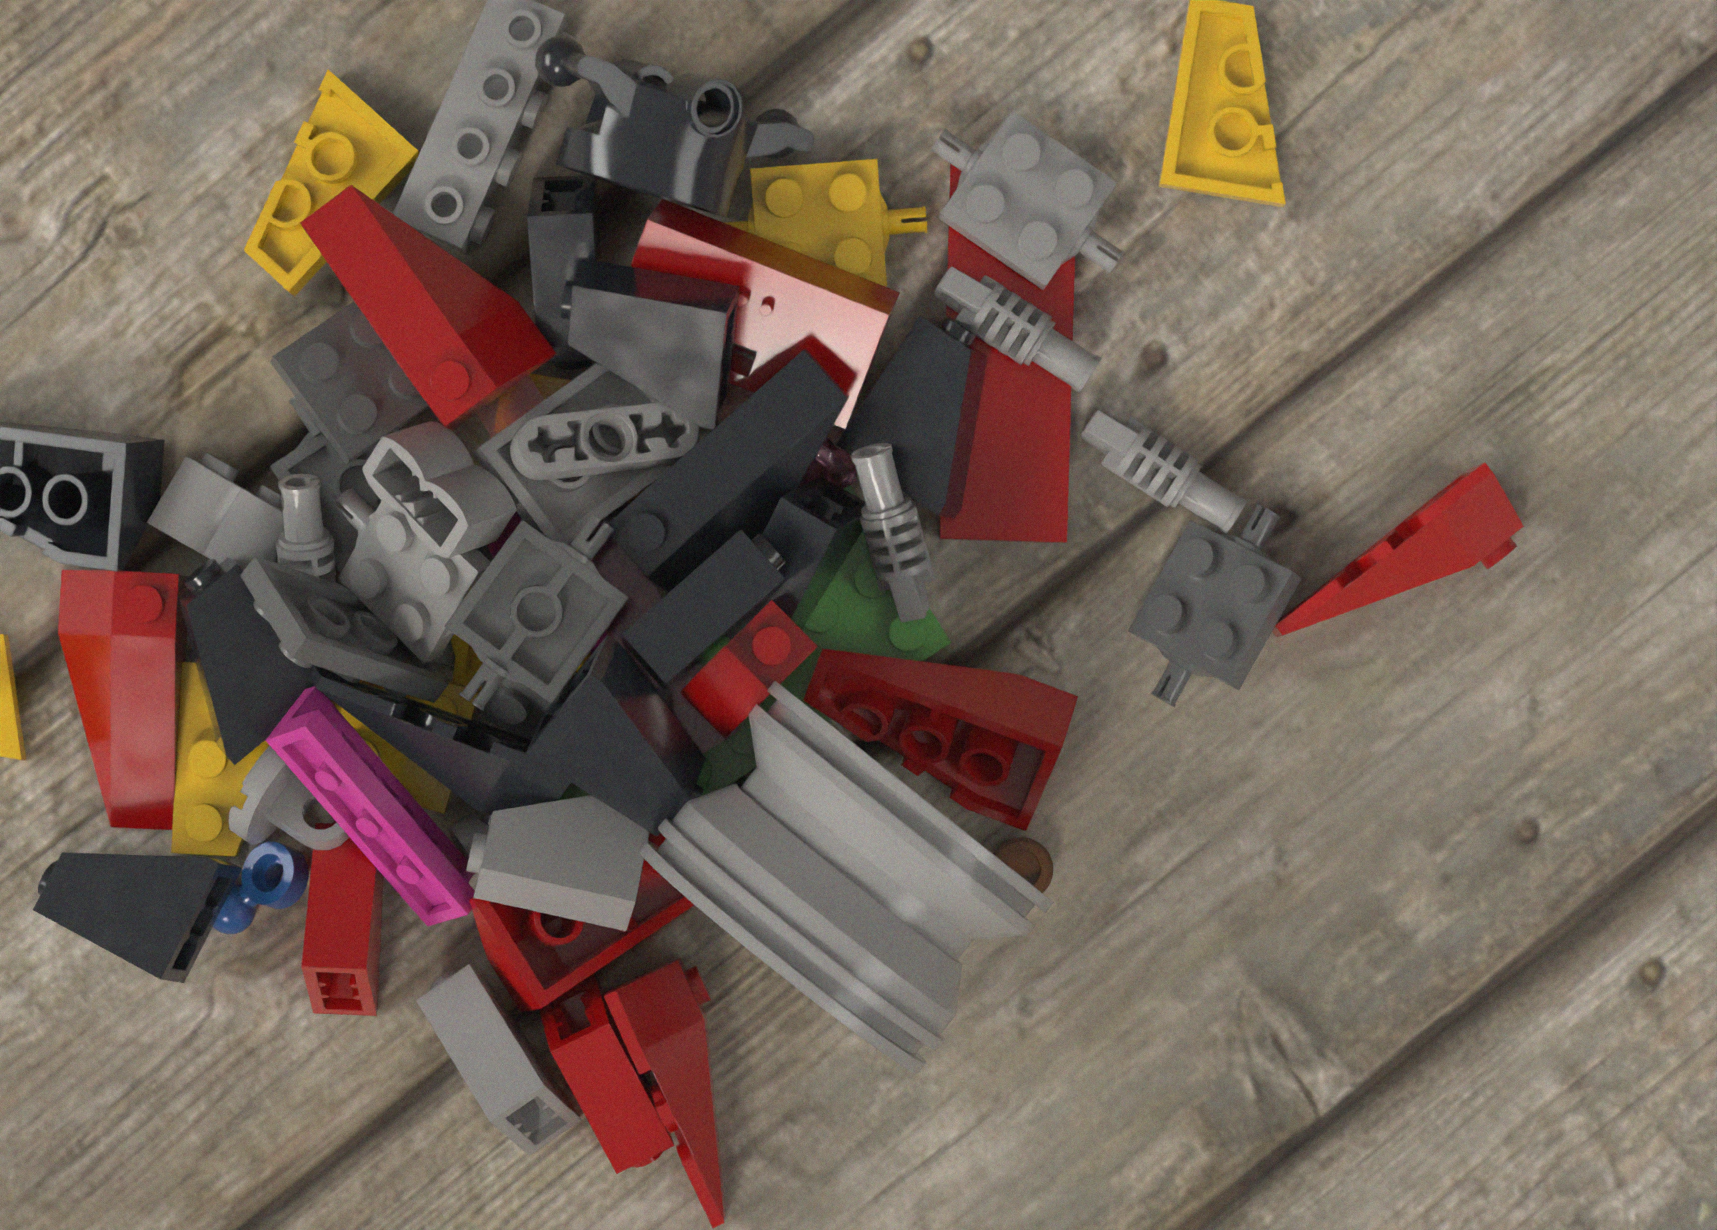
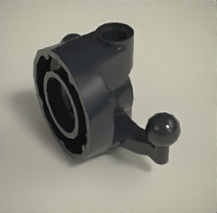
(658, 131)

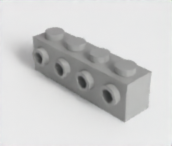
(480, 125)

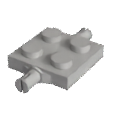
(1027, 200)
(404, 579)

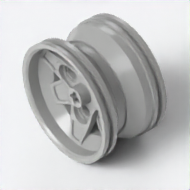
(843, 880)

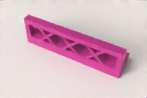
(373, 808)

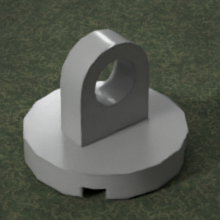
(279, 801)

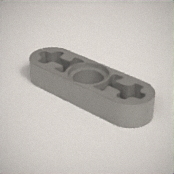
(556, 430)

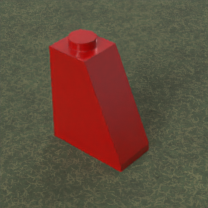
(343, 931)
(604, 1076)

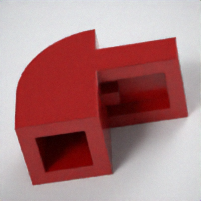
(746, 668)

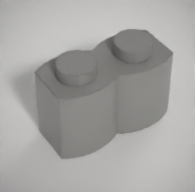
(439, 489)
(218, 515)

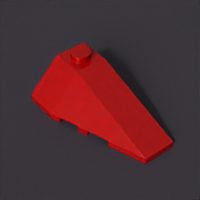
(436, 316)
(1446, 535)
(125, 666)
(968, 727)
(549, 954)
(669, 1040)

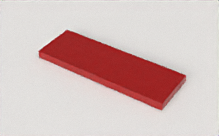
(1023, 419)

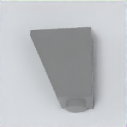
(561, 860)
(497, 1060)

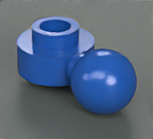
(263, 885)

